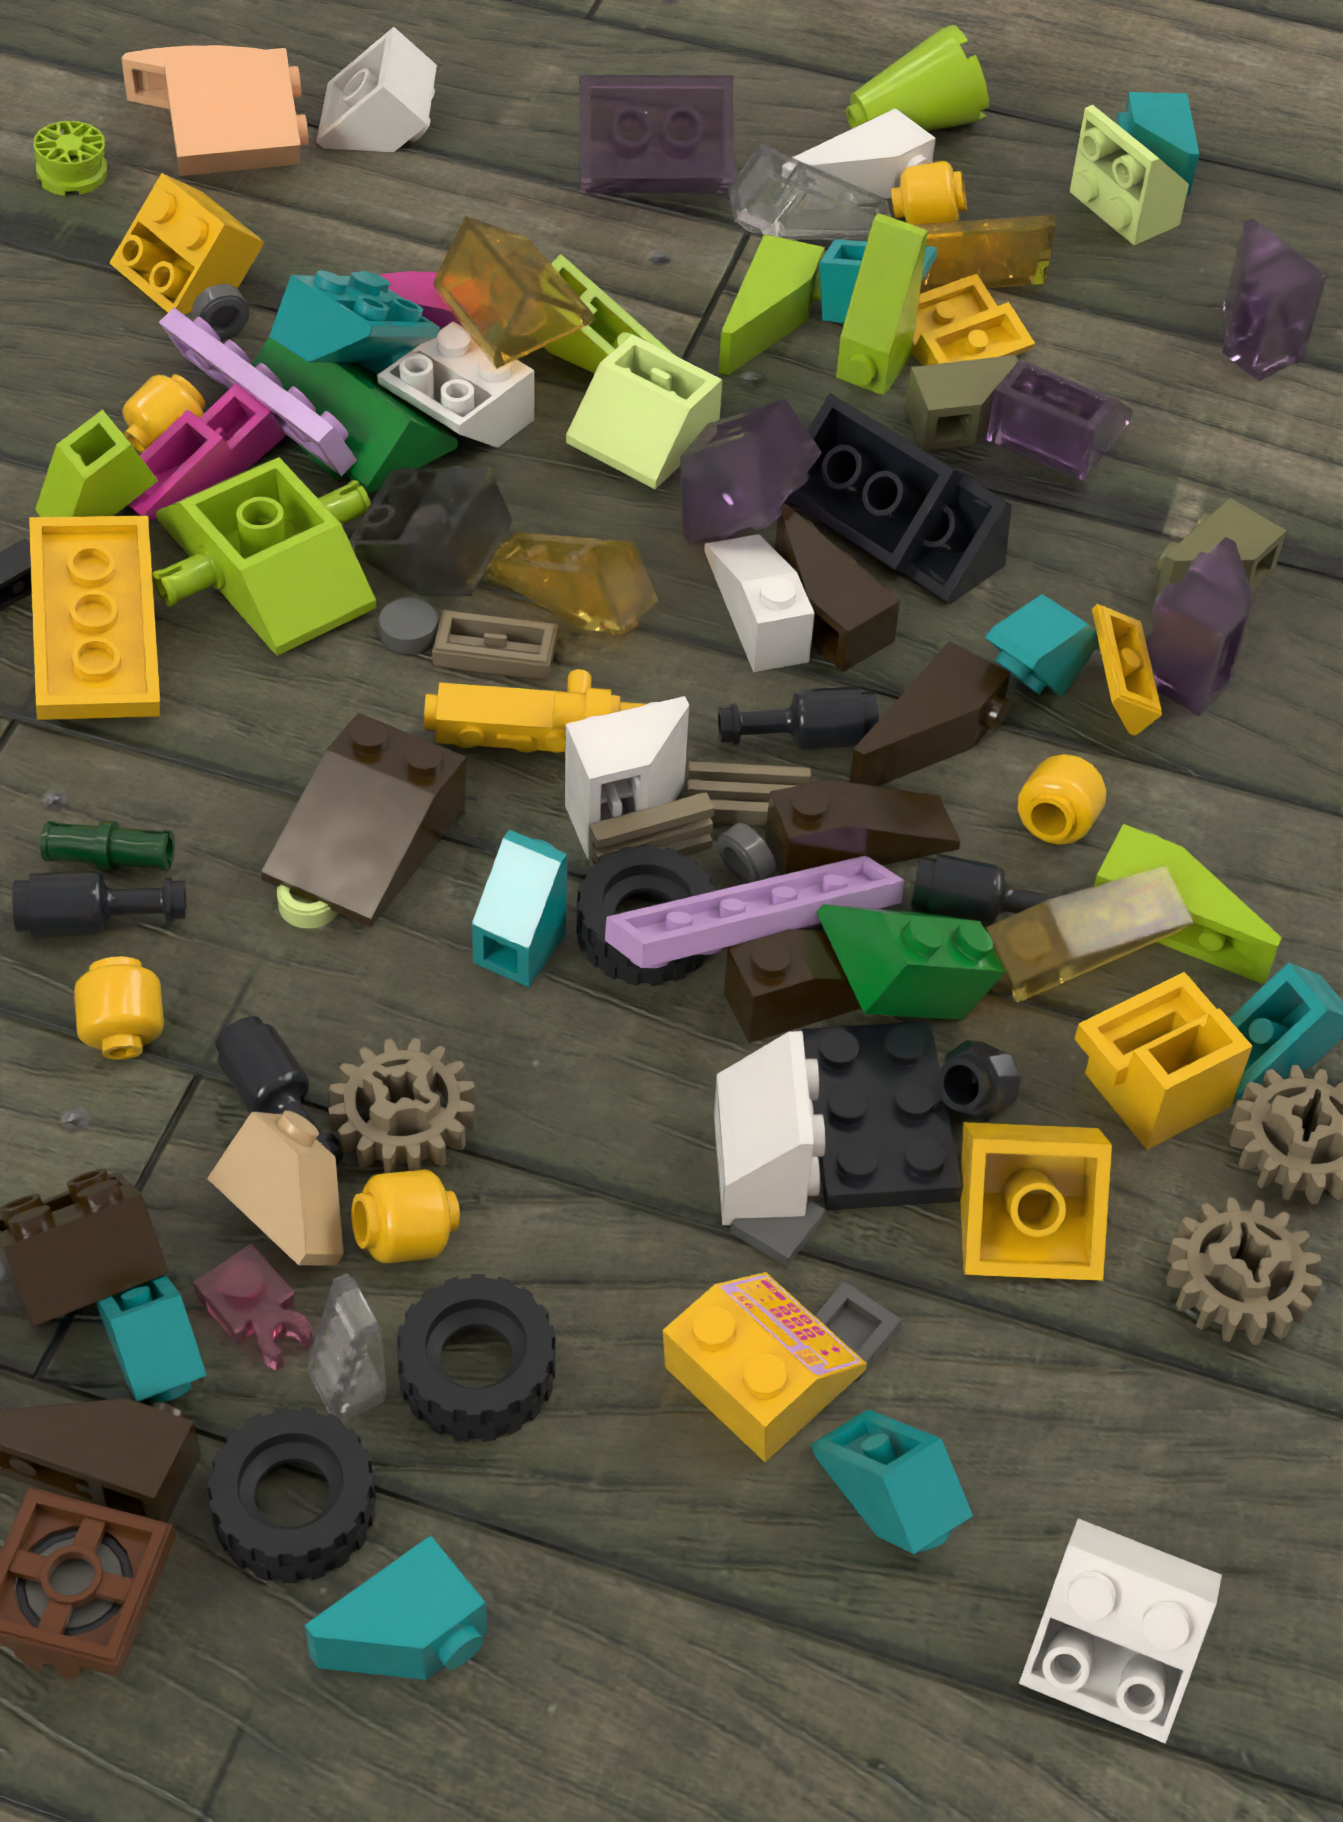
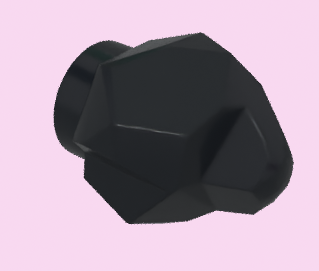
(979, 1080)

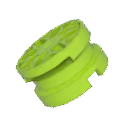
(71, 159)

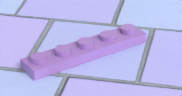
(230, 365)
(749, 911)

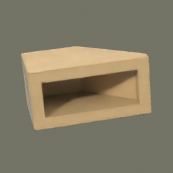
(285, 1185)

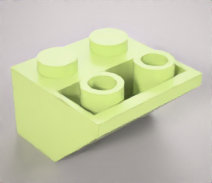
(1125, 181)
(644, 410)

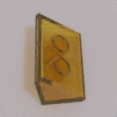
(998, 250)
(506, 292)

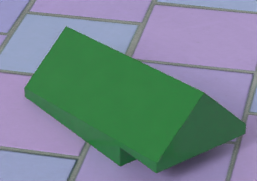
(381, 426)

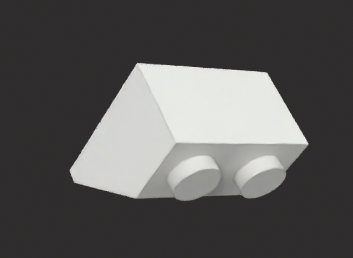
(379, 98)

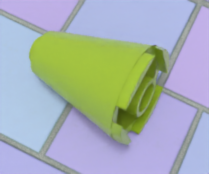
(928, 85)

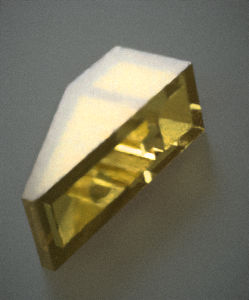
(578, 578)
(1086, 930)

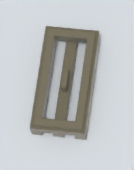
(494, 650)
(745, 784)
(675, 825)

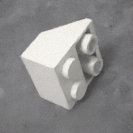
(463, 388)
(624, 762)
(768, 1132)
(1122, 1630)

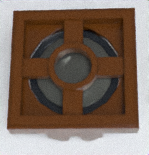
(77, 1582)

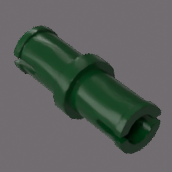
(107, 845)

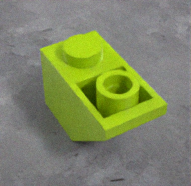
(93, 472)

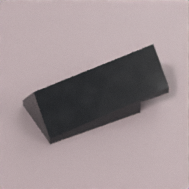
(903, 503)

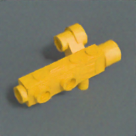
(515, 716)

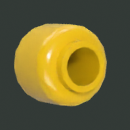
(929, 194)
(158, 407)
(1062, 799)
(118, 1007)
(404, 1216)

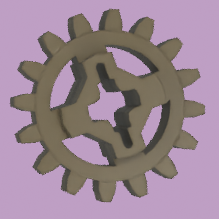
(402, 1106)
(1271, 1133)
(1243, 1270)

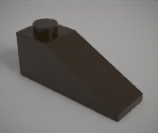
(934, 718)
(849, 820)
(786, 983)
(103, 1453)

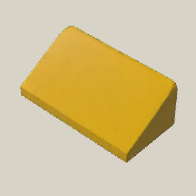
(1127, 668)

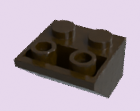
(78, 1245)

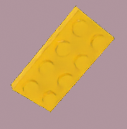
(93, 618)

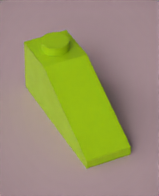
(771, 300)
(883, 306)
(611, 326)
(1223, 926)

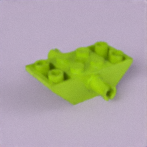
(270, 553)

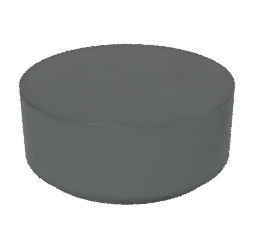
(222, 309)
(408, 625)
(746, 853)

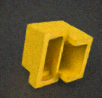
(1164, 1059)

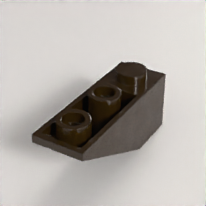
(850, 607)

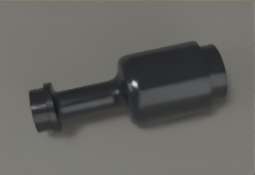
(821, 715)
(969, 890)
(69, 902)
(260, 1061)

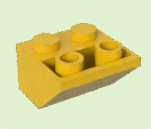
(184, 246)

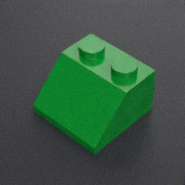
(912, 960)

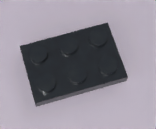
(882, 1117)

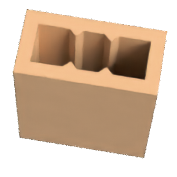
(235, 111)

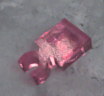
(253, 1298)

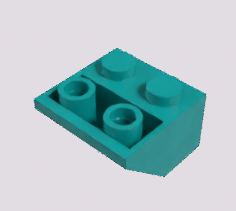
(347, 319)

